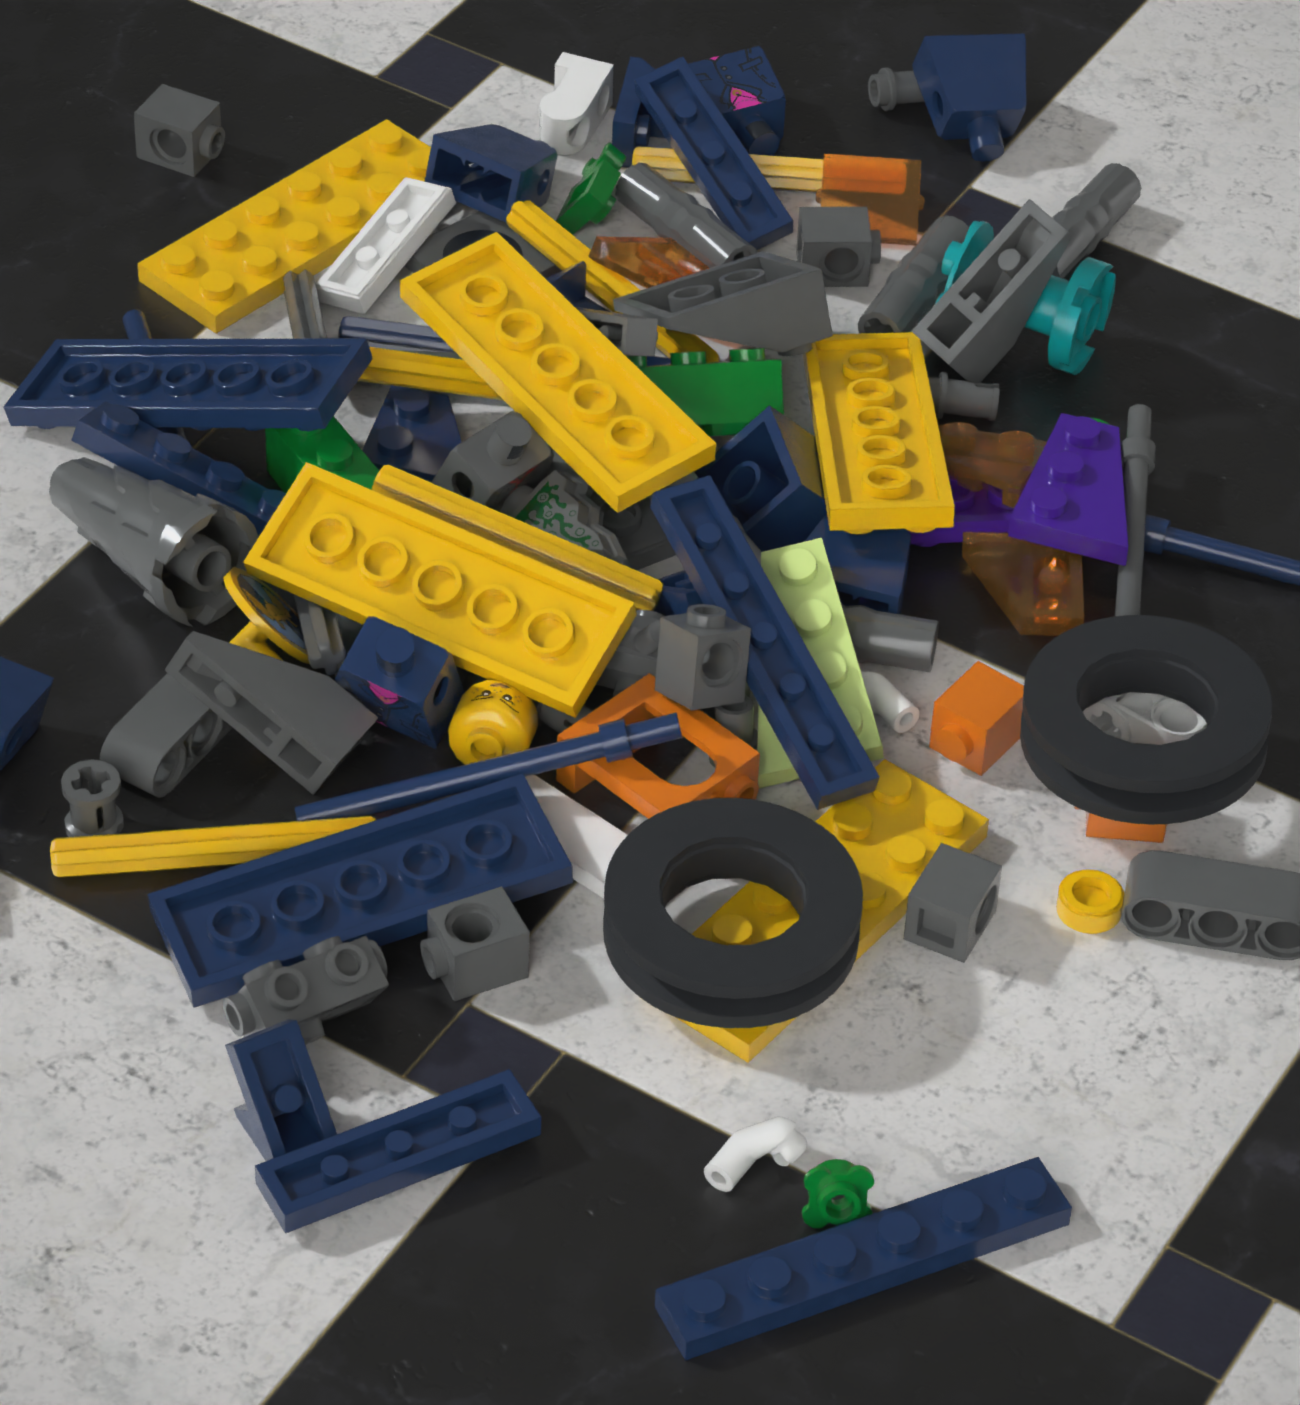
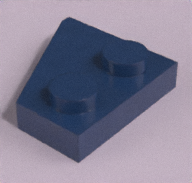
(413, 432)

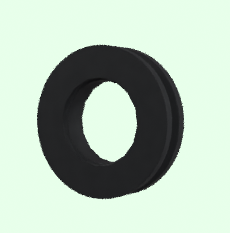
(1136, 779)
(732, 982)

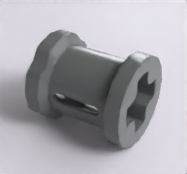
(97, 801)

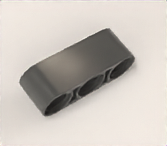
(163, 738)
(1213, 904)

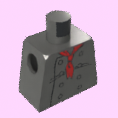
(496, 461)

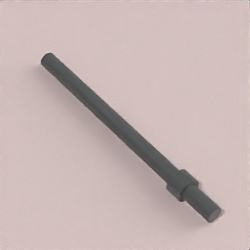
(1138, 462)

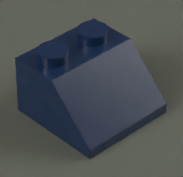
(771, 480)

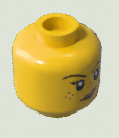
(493, 721)

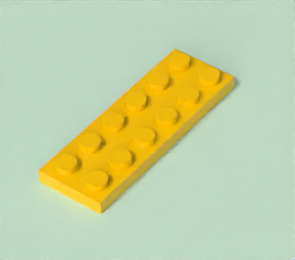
(292, 225)
(558, 371)
(877, 434)
(444, 584)
(891, 843)

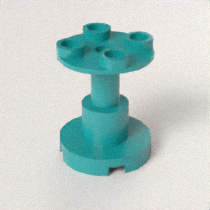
(1065, 309)

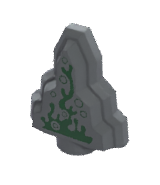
(565, 509)

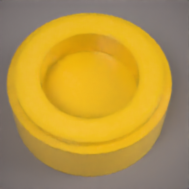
(1090, 901)

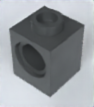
(178, 130)
(838, 243)
(702, 658)
(952, 902)
(476, 944)

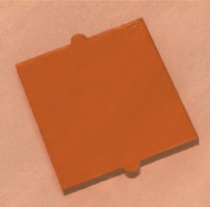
(882, 185)

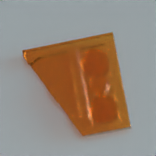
(645, 259)
(991, 458)
(1029, 581)

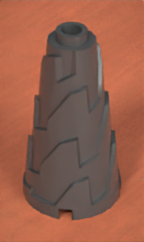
(157, 535)

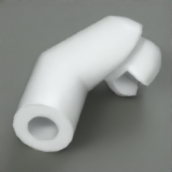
(890, 702)
(751, 1143)

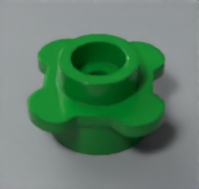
(835, 1179)

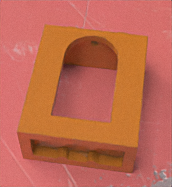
(638, 786)

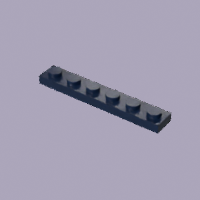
(779, 664)
(861, 1258)

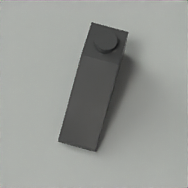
(995, 294)
(281, 708)

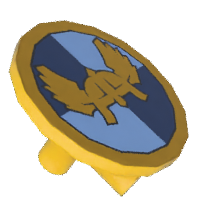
(268, 617)

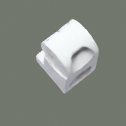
(577, 104)

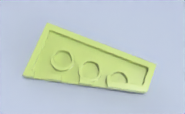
(809, 595)

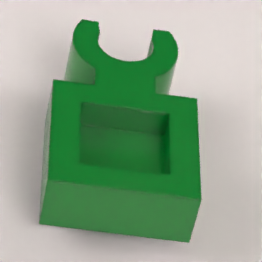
(592, 194)

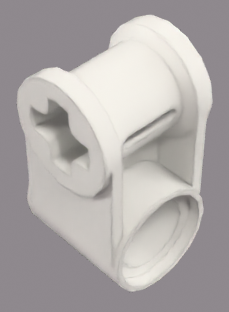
(1145, 718)

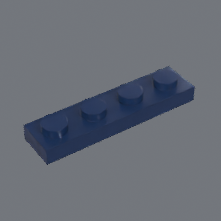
(713, 154)
(146, 451)
(397, 1150)

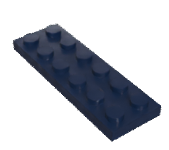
(193, 382)
(357, 885)

